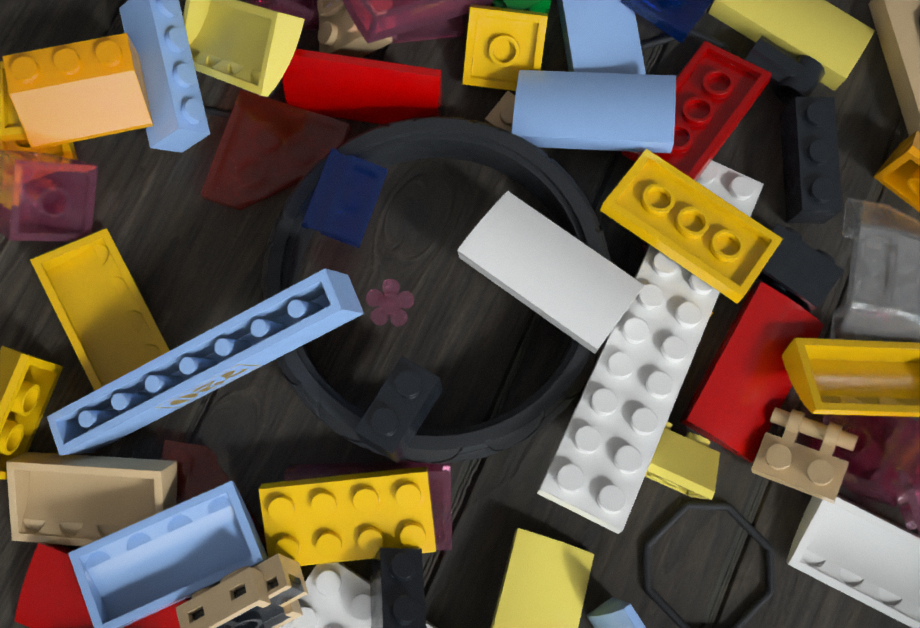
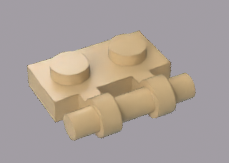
(800, 466)

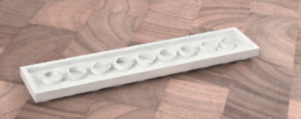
(638, 379)

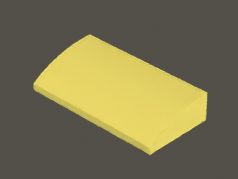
(801, 28)
(241, 42)
(542, 583)

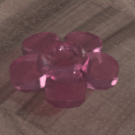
(389, 303)

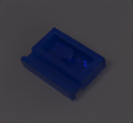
(345, 198)

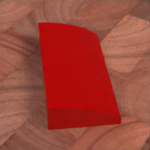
(361, 88)
(749, 373)
(55, 600)

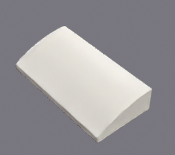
(550, 271)
(860, 556)

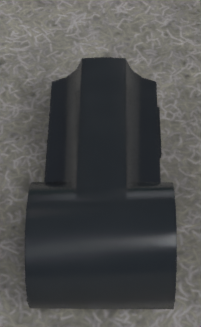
(790, 74)

